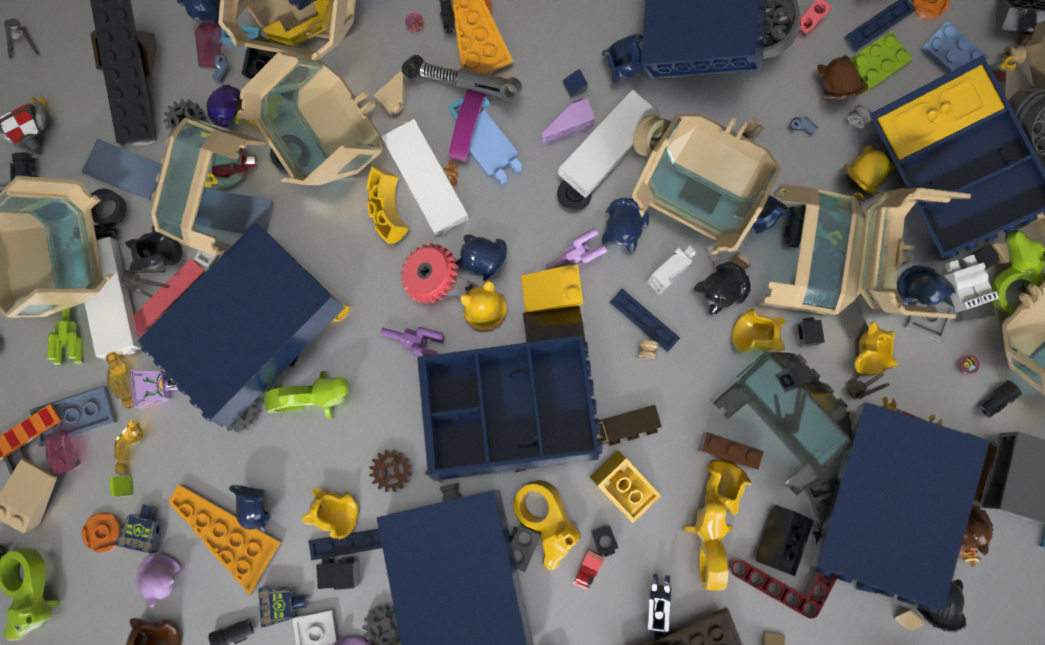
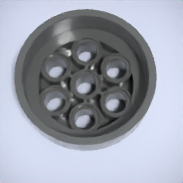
(789, 26)
(1030, 111)

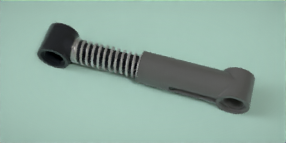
(464, 78)

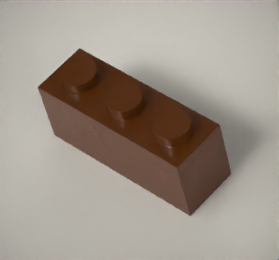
(730, 451)

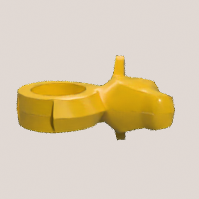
(712, 528)
(556, 531)

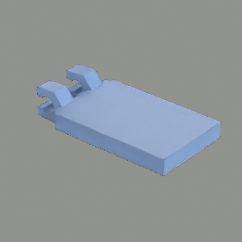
(492, 148)

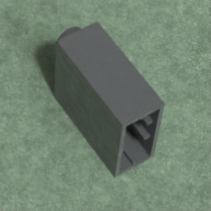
(1018, 478)

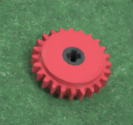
(429, 273)

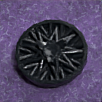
(571, 198)

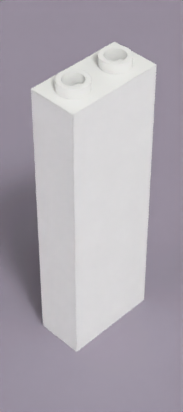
(606, 144)
(424, 177)
(111, 309)

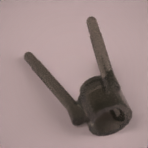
(14, 31)
(130, 278)
(858, 389)
(791, 422)

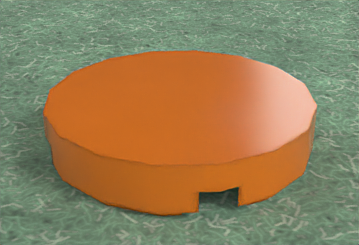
(930, 8)
(101, 532)

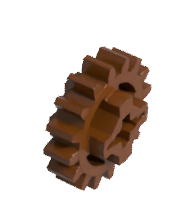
(383, 466)

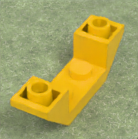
(305, 31)

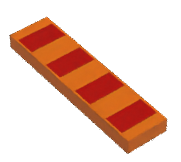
(28, 430)

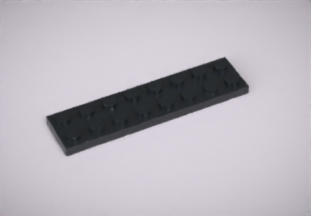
(123, 70)

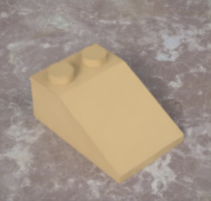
(26, 496)

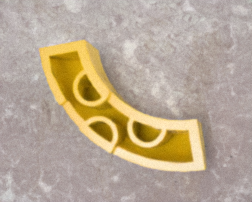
(383, 206)

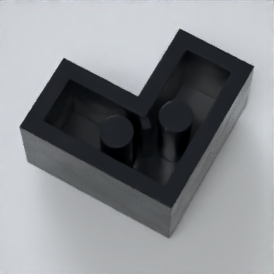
(338, 574)

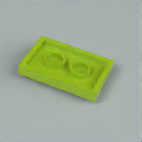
(881, 60)

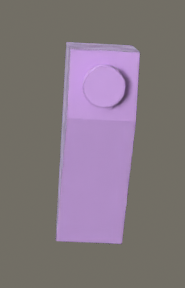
(573, 118)

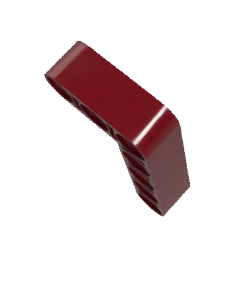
(782, 590)

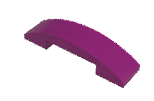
(466, 125)

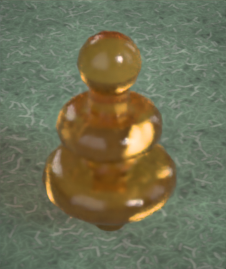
(452, 173)
(971, 558)

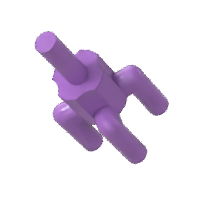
(416, 339)

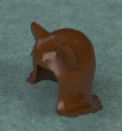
(841, 79)
(978, 531)
(153, 633)

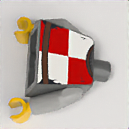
(24, 124)

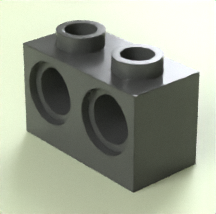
(526, 549)

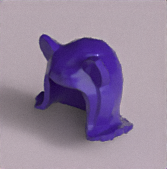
(223, 105)

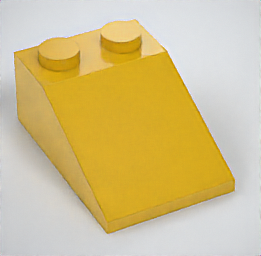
(552, 289)
(625, 486)

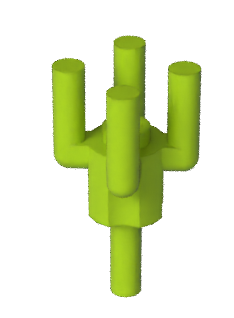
(64, 336)

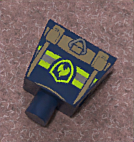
(141, 531)
(279, 604)

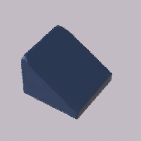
(575, 83)

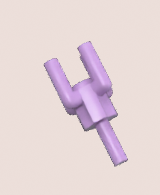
(578, 251)

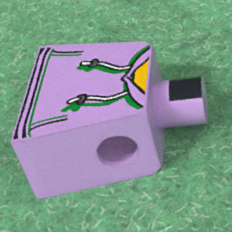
(150, 388)

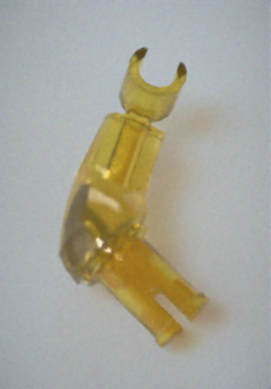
(117, 377)
(125, 441)

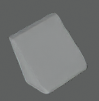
(6, 173)

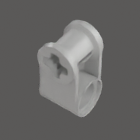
(461, 287)

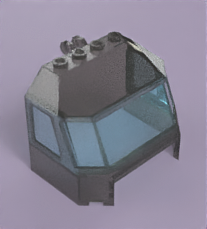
(824, 420)

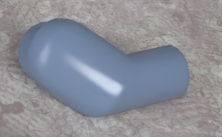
(221, 67)
(803, 123)

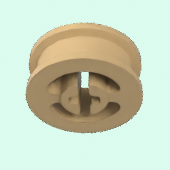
(648, 127)

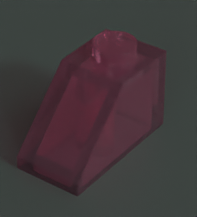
(207, 43)
(61, 452)

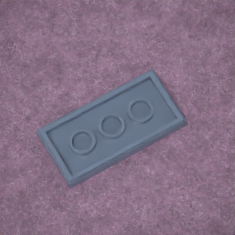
(122, 169)
(232, 211)
(81, 413)

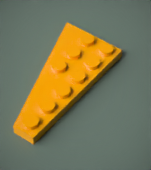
(478, 38)
(239, 550)

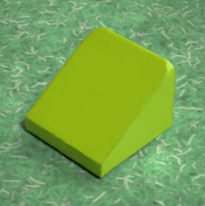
(121, 486)

